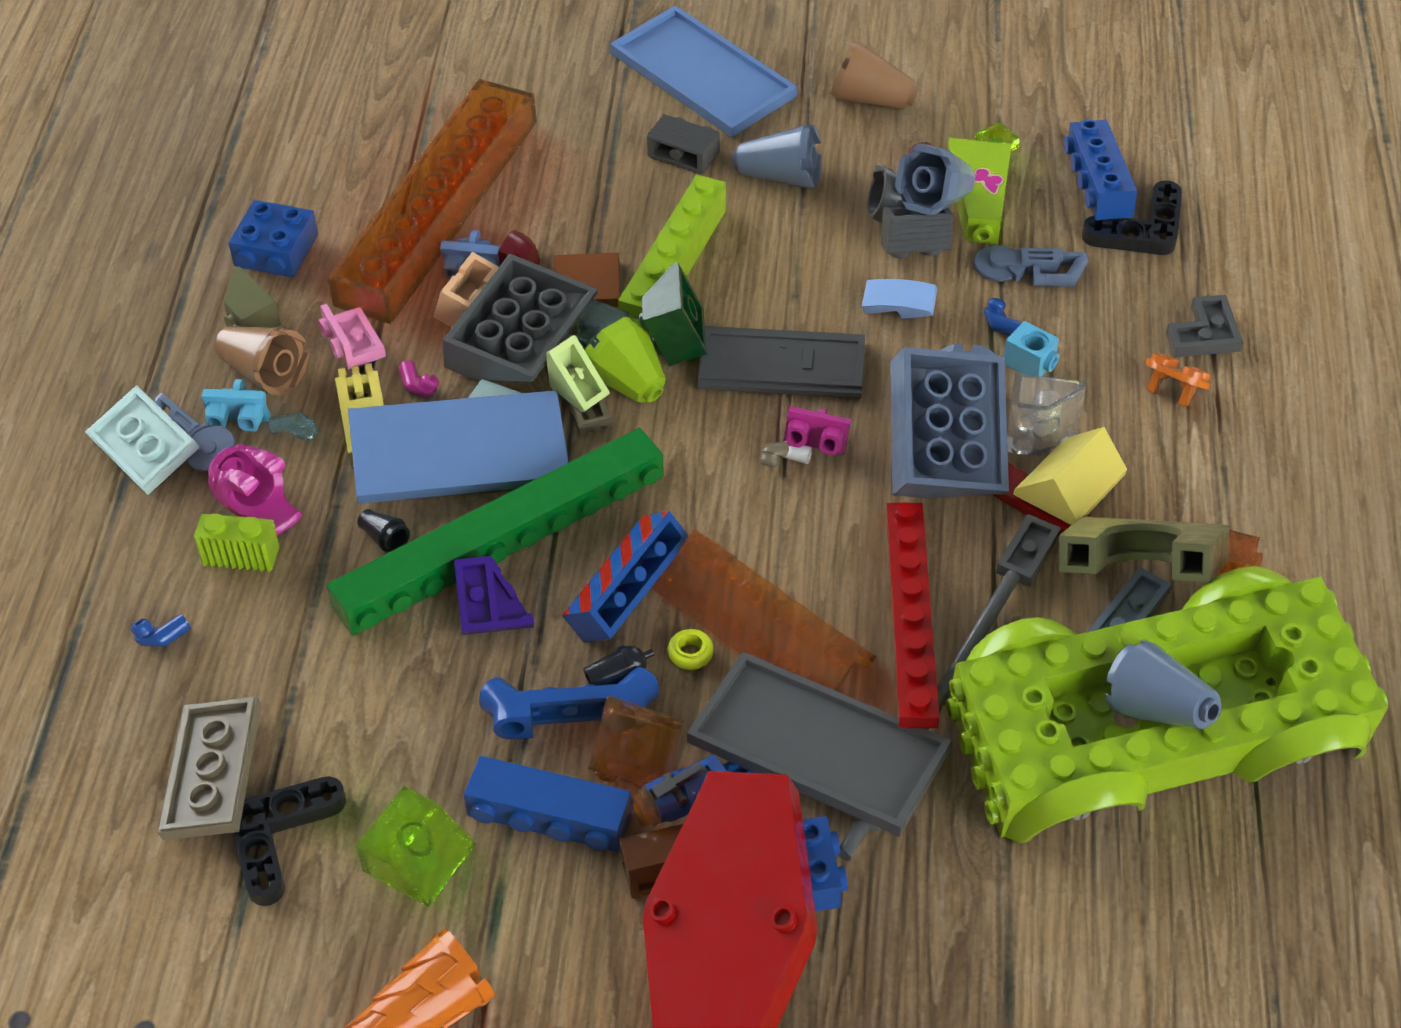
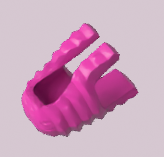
(252, 485)

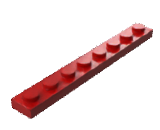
(912, 617)

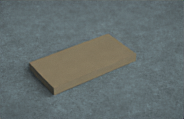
(210, 769)

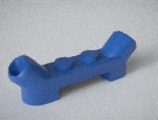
(517, 711)

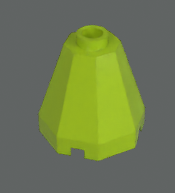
(628, 360)

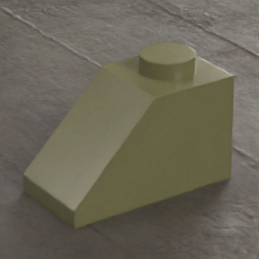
(248, 303)

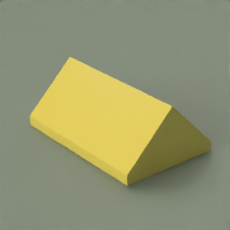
(1074, 476)

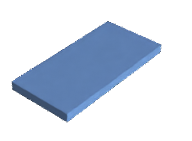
(703, 70)
(455, 445)

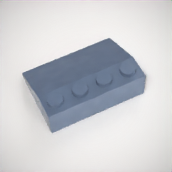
(948, 424)

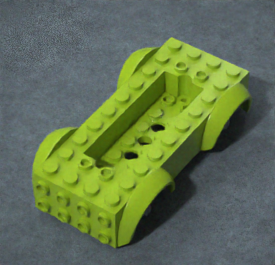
(1050, 744)

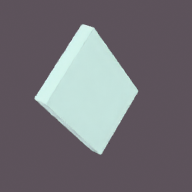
(142, 439)

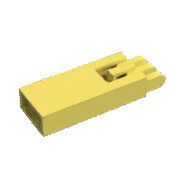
(357, 385)

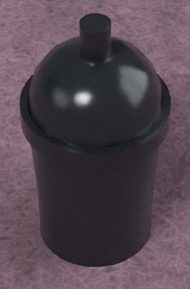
(616, 665)

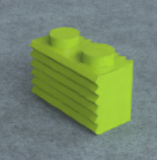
(236, 542)

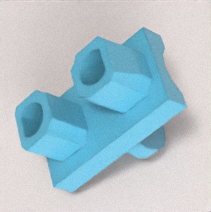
(236, 404)

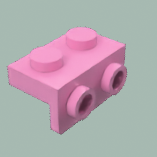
(351, 336)

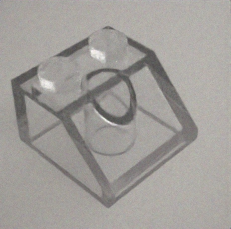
(1043, 413)

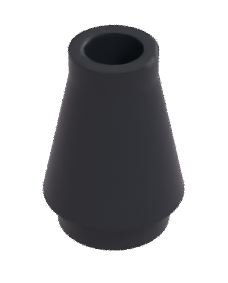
(384, 530)

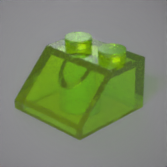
(414, 846)

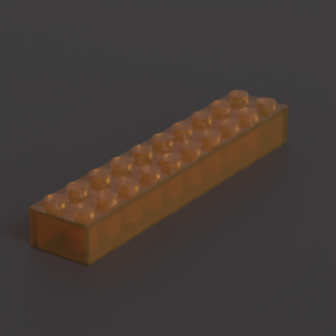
(432, 201)

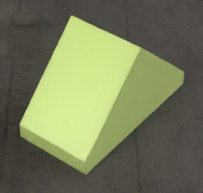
(574, 375)

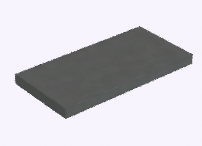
(822, 741)

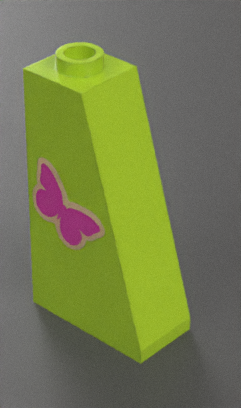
(983, 206)

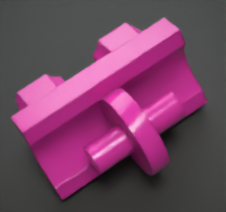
(817, 430)

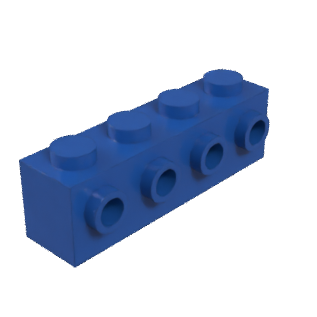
(1100, 169)

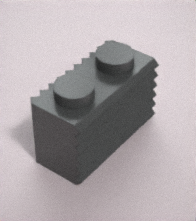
(683, 143)
(913, 231)

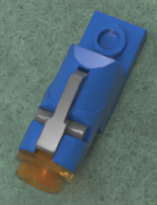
(675, 792)

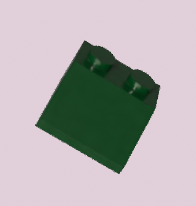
(674, 317)

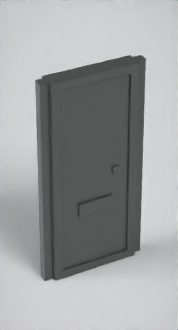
(782, 362)

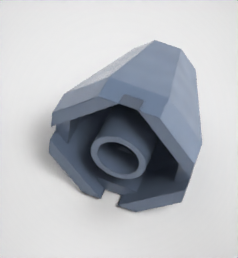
(932, 179)

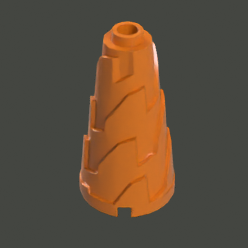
(430, 991)

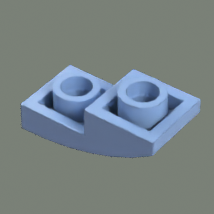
(905, 296)

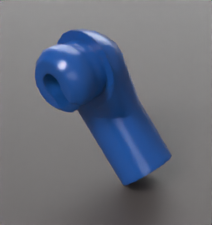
(997, 318)
(159, 636)

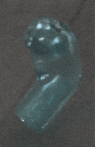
(295, 423)

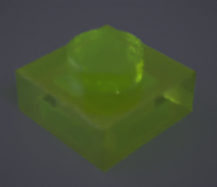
(998, 133)

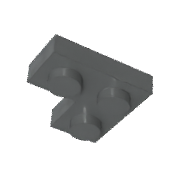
(1211, 333)

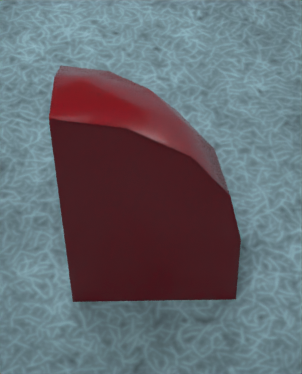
(520, 246)

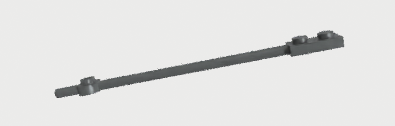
(1018, 564)

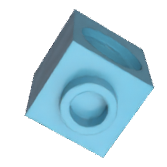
(1031, 350)

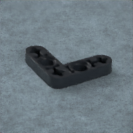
(1146, 231)
(262, 829)

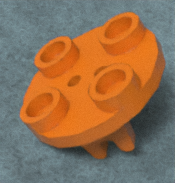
(1166, 367)

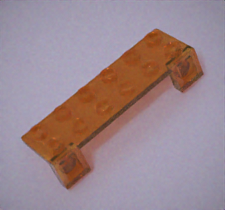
(756, 614)

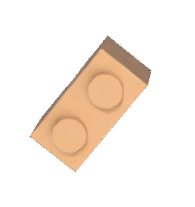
(463, 288)

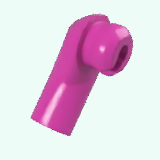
(417, 385)

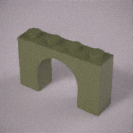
(1194, 549)

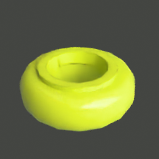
(690, 661)

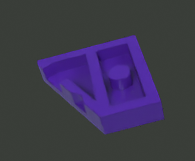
(487, 599)

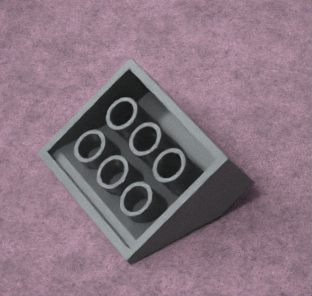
(515, 322)

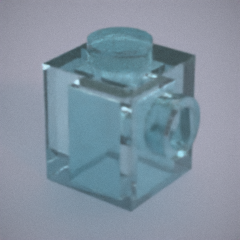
(596, 318)

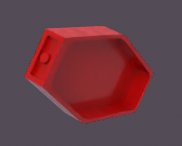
(731, 907)

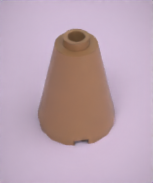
(872, 80)
(264, 355)

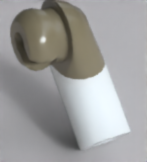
(774, 450)

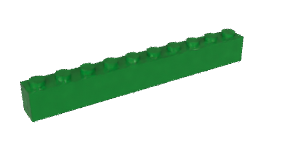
(495, 530)

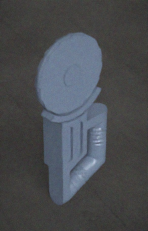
(1004, 264)
(209, 438)

